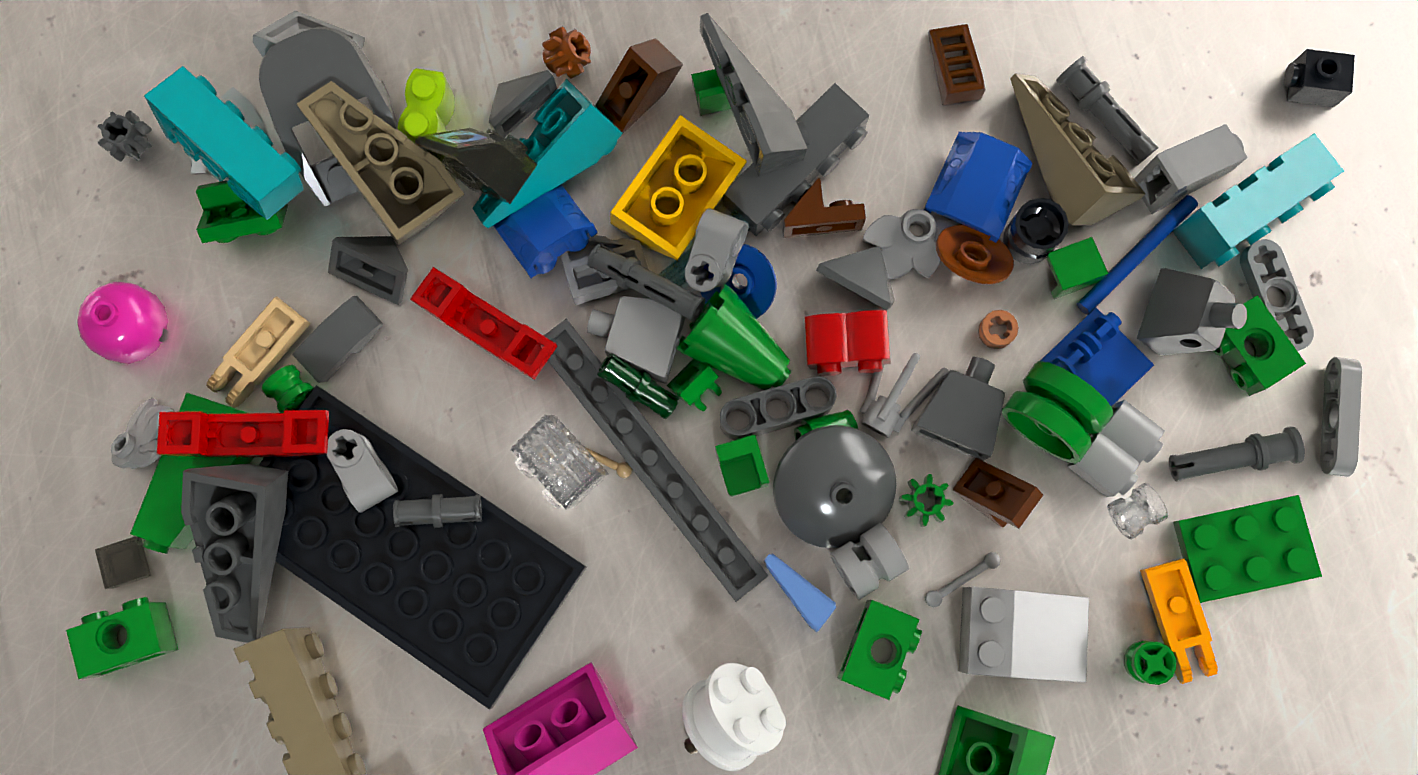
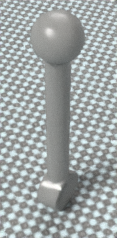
(934, 598)

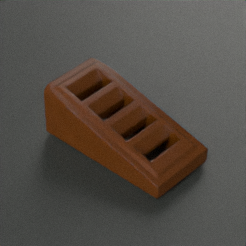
(963, 91)

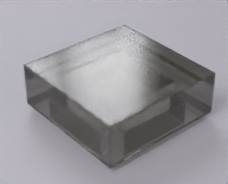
(122, 562)

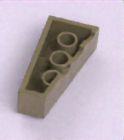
(301, 703)

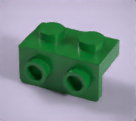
(228, 216)

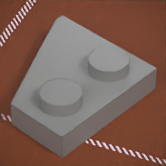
(588, 283)

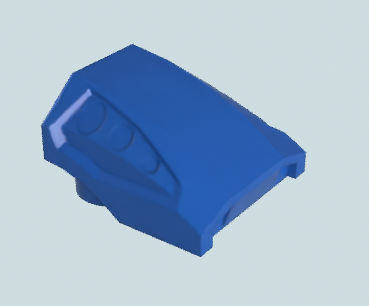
(979, 183)
(545, 231)

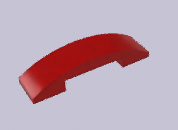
(483, 323)
(243, 434)

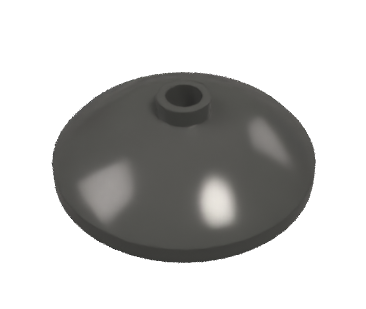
(821, 466)

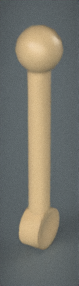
(622, 469)

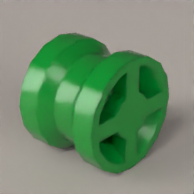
(287, 388)
(1159, 665)

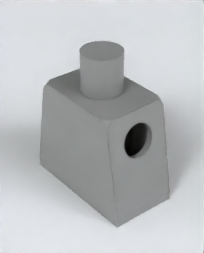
(640, 334)

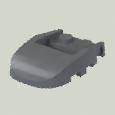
(299, 68)

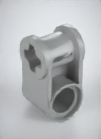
(717, 244)
(363, 476)

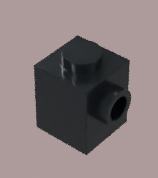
(1320, 77)

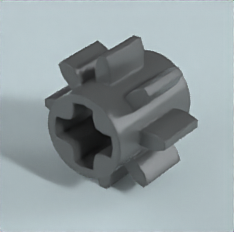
(124, 136)

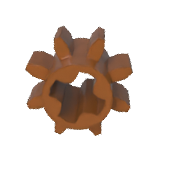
(566, 52)

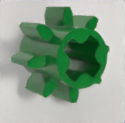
(934, 492)

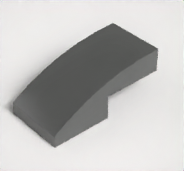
(336, 338)

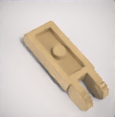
(258, 350)

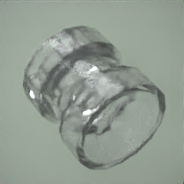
(1137, 511)

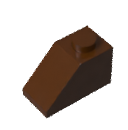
(638, 83)

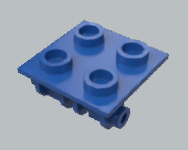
(1101, 355)

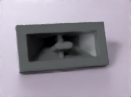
(519, 99)
(370, 264)
(863, 274)

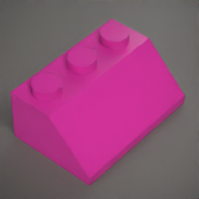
(562, 730)

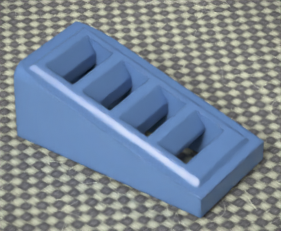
(806, 598)

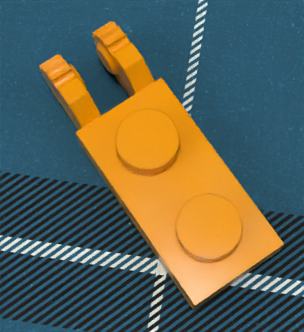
(1180, 616)

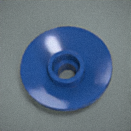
(760, 277)

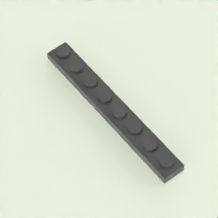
(654, 464)

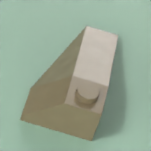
(1072, 168)
(388, 169)

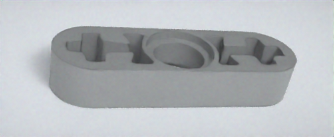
(1277, 264)
(1341, 416)

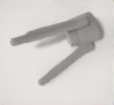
(883, 414)

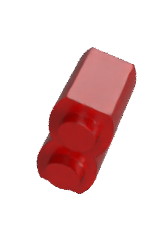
(847, 341)

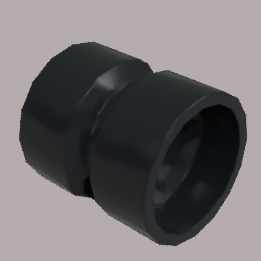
(1036, 230)

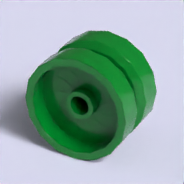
(1057, 411)

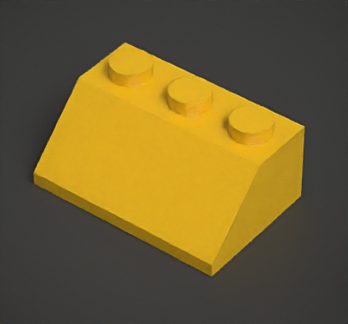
(676, 188)

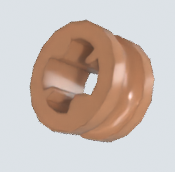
(994, 341)

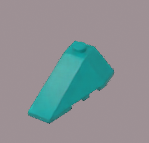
(565, 142)

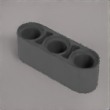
(792, 394)

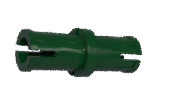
(638, 386)

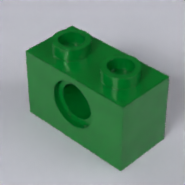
(1274, 351)
(96, 643)
(859, 666)

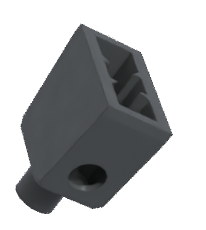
(1188, 314)
(964, 411)

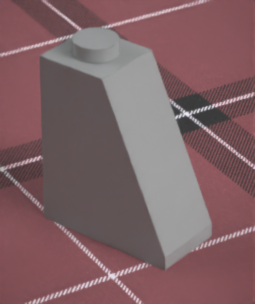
(1189, 167)

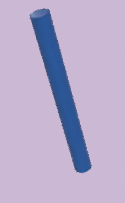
(1137, 254)

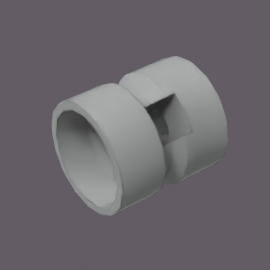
(869, 561)

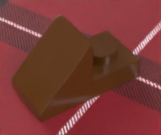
(812, 218)
(997, 494)

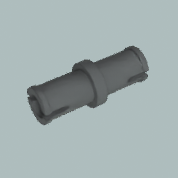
(437, 511)

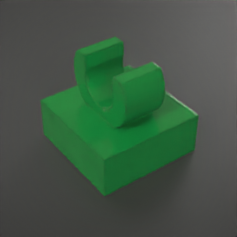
(693, 382)

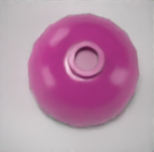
(122, 322)

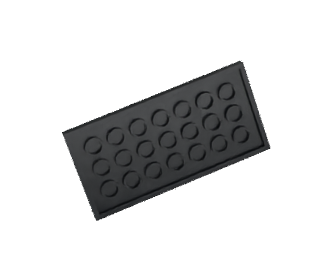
(451, 595)

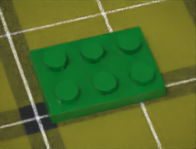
(1248, 548)

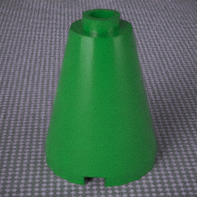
(735, 342)

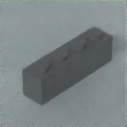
(832, 126)

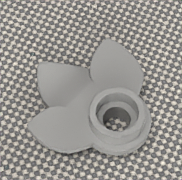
(903, 249)
(139, 443)

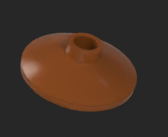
(974, 255)

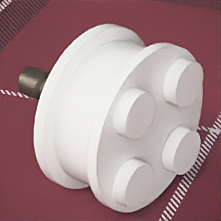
(732, 717)

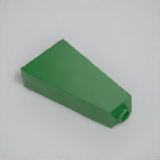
(160, 513)

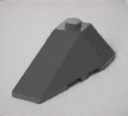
(761, 115)
(237, 534)

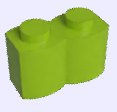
(428, 104)

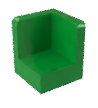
(709, 92)
(1076, 267)
(742, 465)

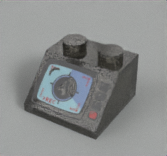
(482, 160)

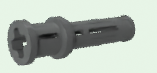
(1095, 96)
(1255, 452)

